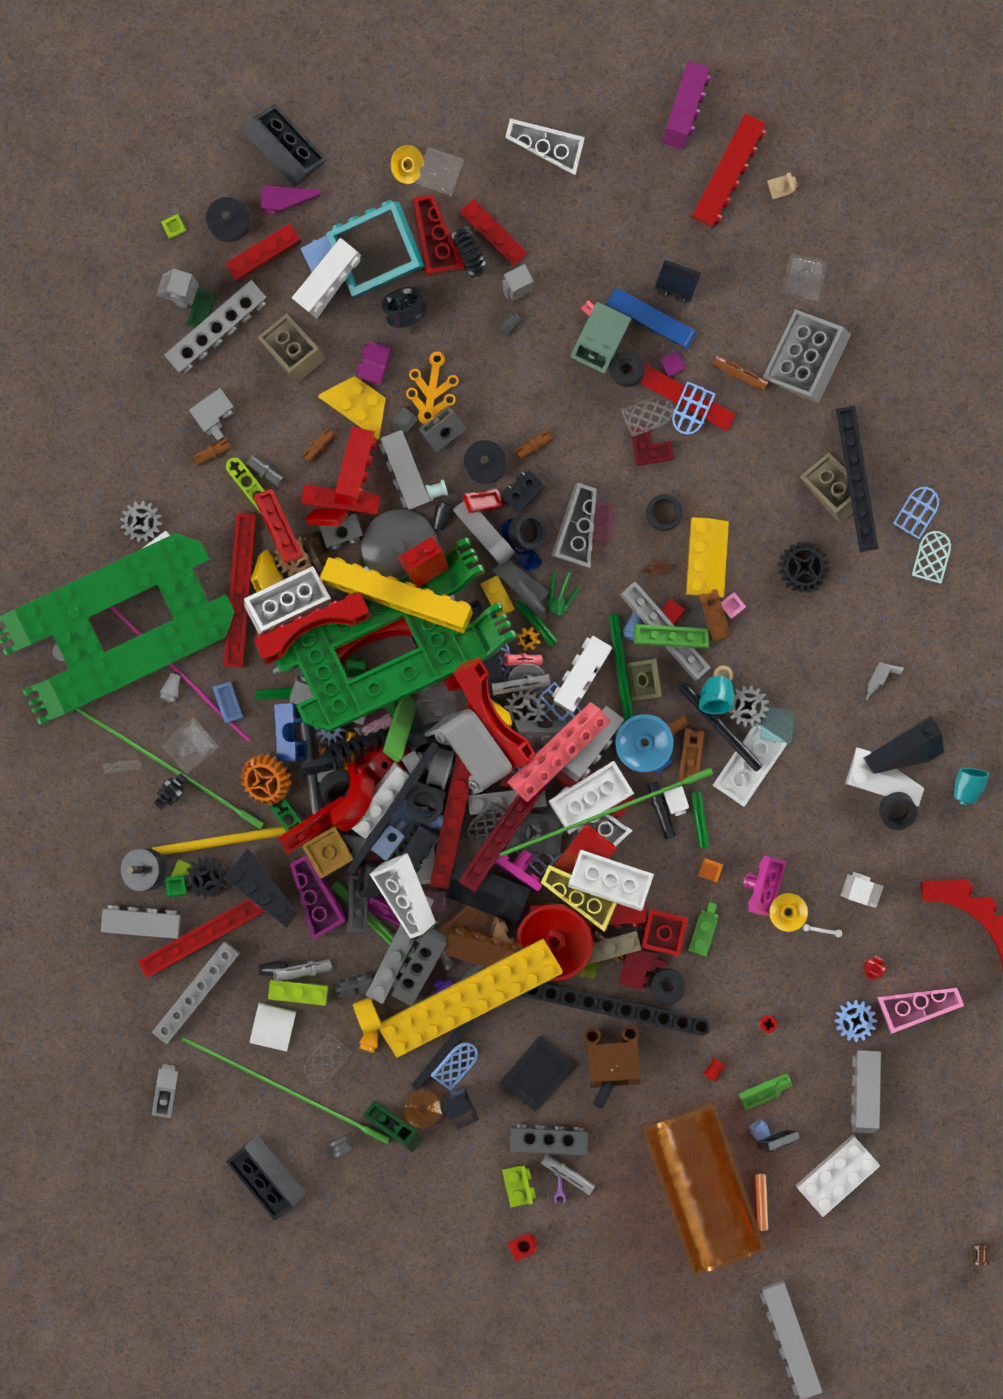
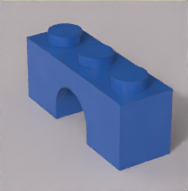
(288, 746)

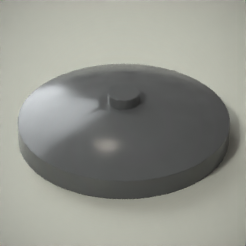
(392, 536)

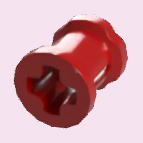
(764, 1019)
(714, 1069)

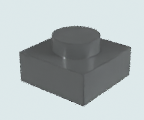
(405, 420)

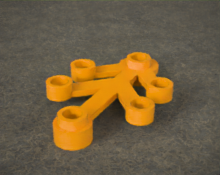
(431, 392)

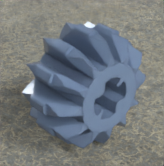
(328, 735)

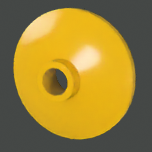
(413, 160)
(797, 917)

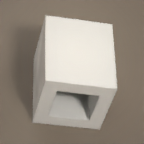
(676, 801)

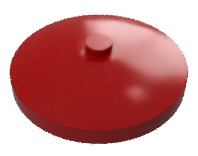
(564, 933)

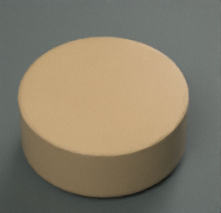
(723, 671)

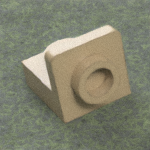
(782, 186)

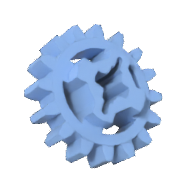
(851, 1032)

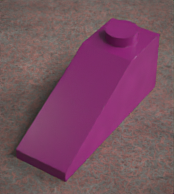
(280, 199)

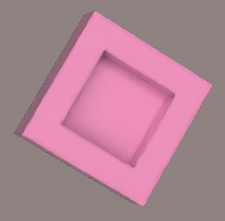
(732, 605)

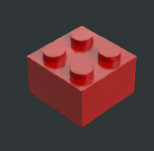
(664, 932)

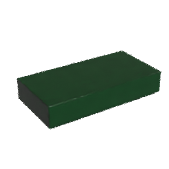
(201, 307)

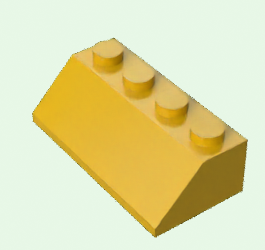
(707, 556)

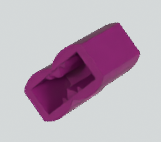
(374, 362)

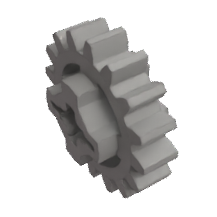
(146, 528)
(526, 701)
(755, 701)

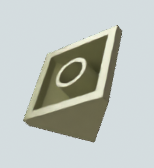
(643, 680)

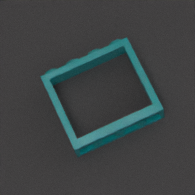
(416, 263)

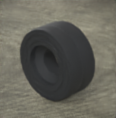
(630, 379)
(667, 975)

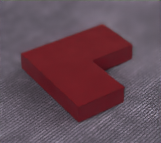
(650, 453)

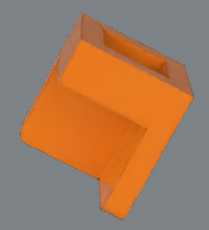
(710, 870)

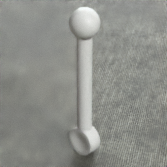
(838, 933)

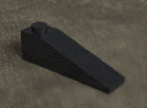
(912, 747)

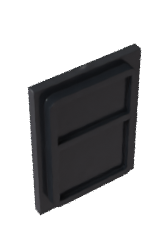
(537, 1073)

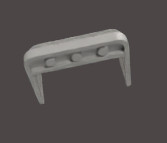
(474, 747)

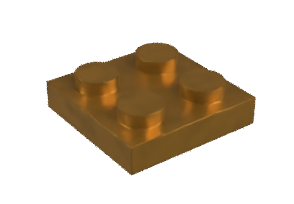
(328, 852)

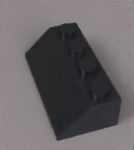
(284, 145)
(494, 896)
(266, 1177)

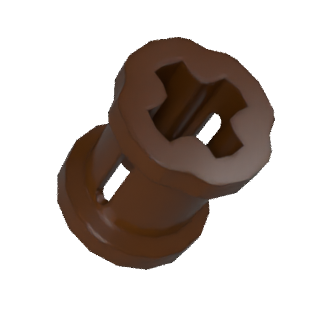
(980, 1254)

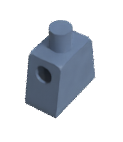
(385, 848)

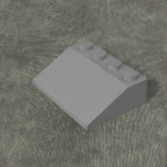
(807, 355)

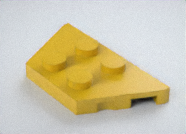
(357, 403)

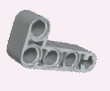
(485, 533)

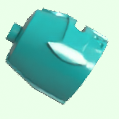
(717, 695)
(970, 785)

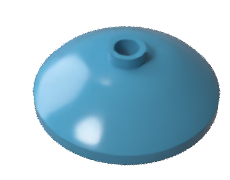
(642, 757)

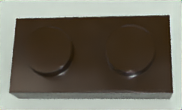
(316, 550)

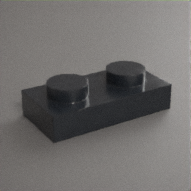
(776, 1140)

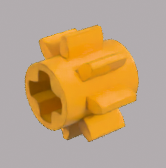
(533, 636)

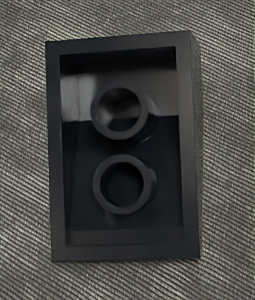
(677, 281)

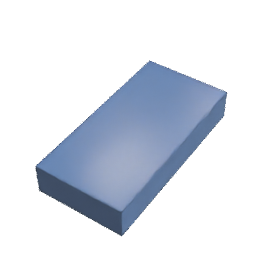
(227, 702)

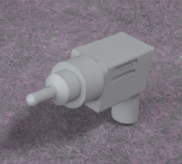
(880, 675)

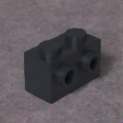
(523, 491)

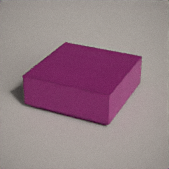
(672, 364)

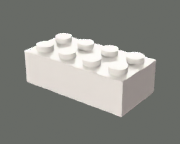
(287, 600)
(837, 1175)

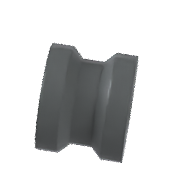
(340, 1146)

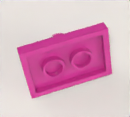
(518, 868)
(765, 884)

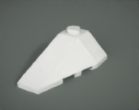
(881, 783)

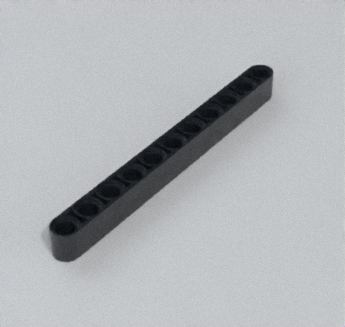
(616, 1009)

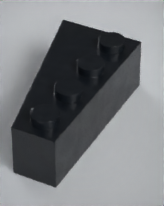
(458, 1107)

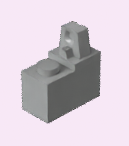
(210, 411)
(165, 1091)

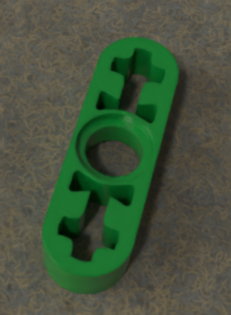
(285, 806)

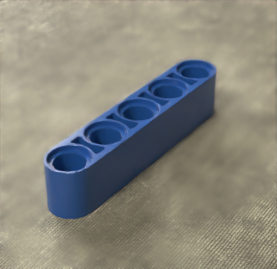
(651, 317)

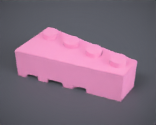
(913, 1008)

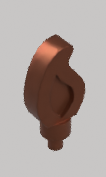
(658, 568)

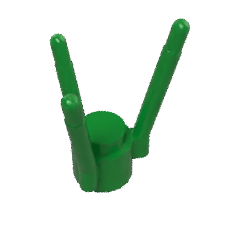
(558, 604)

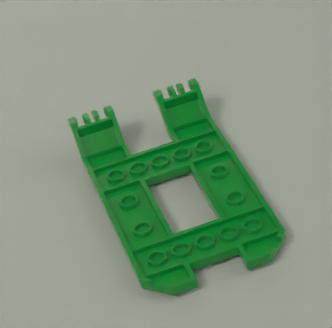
(439, 654)
(97, 672)

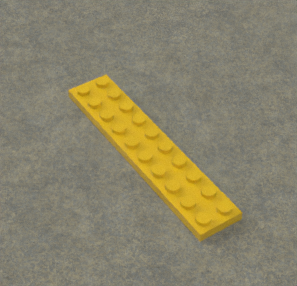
(470, 998)

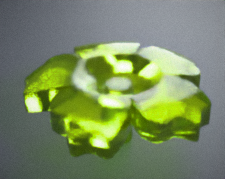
(589, 970)

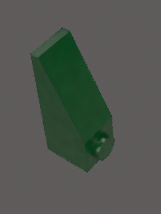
(393, 1126)

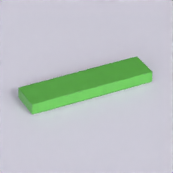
(671, 636)
(400, 728)

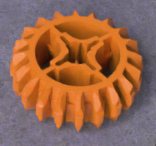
(266, 768)

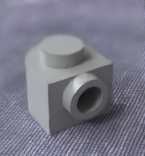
(412, 760)

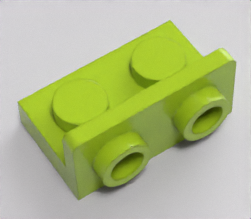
(517, 1185)

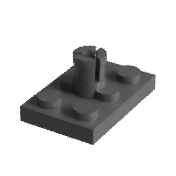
(537, 826)

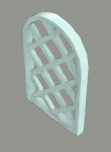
(939, 580)

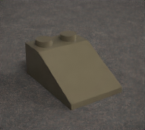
(291, 348)
(830, 485)

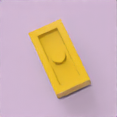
(496, 594)

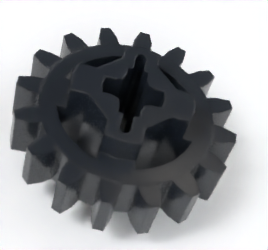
(171, 791)
(197, 873)

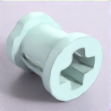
(436, 490)

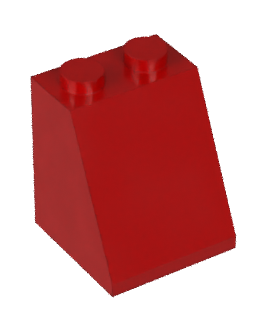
(423, 562)

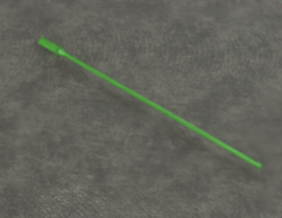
(689, 780)
(242, 813)
(366, 1129)

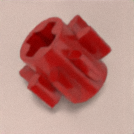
(874, 968)

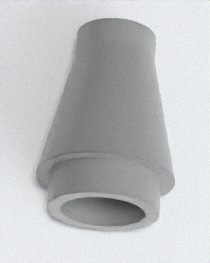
(171, 688)

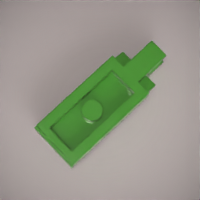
(704, 930)
(765, 1091)

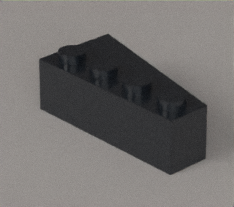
(419, 845)
(256, 884)

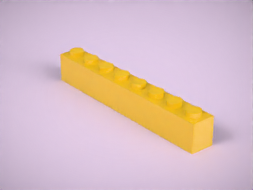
(397, 595)

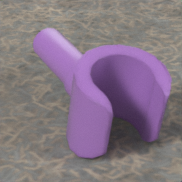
(559, 1190)

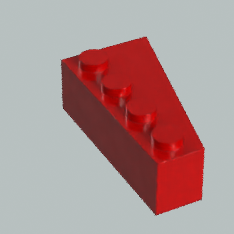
(434, 238)

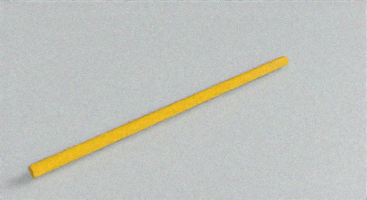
(221, 840)

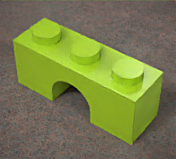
(298, 992)

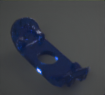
(528, 558)

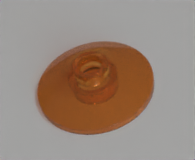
(415, 1116)

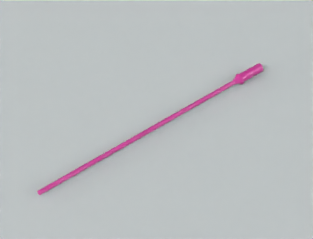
(183, 676)

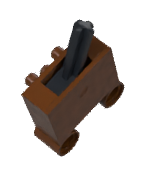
(612, 1063)

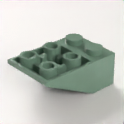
(600, 337)

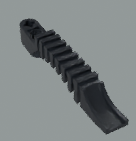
(416, 740)

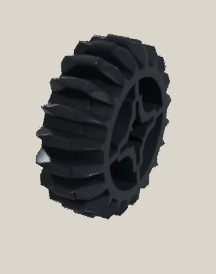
(469, 252)
(814, 555)

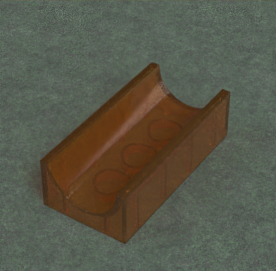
(703, 1188)

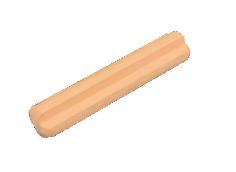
(761, 1201)

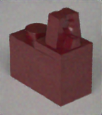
(635, 968)

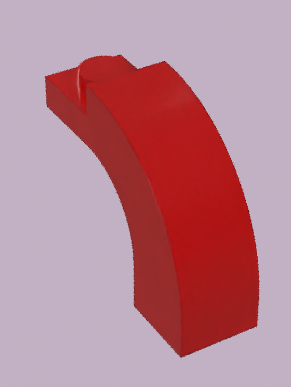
(357, 800)

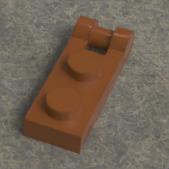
(714, 615)
(691, 753)

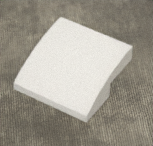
(272, 1026)

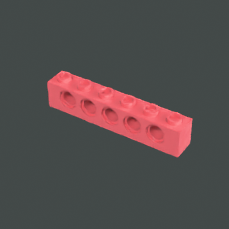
(559, 751)

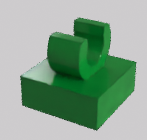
(354, 668)
(176, 886)

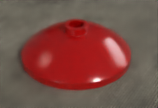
(373, 760)

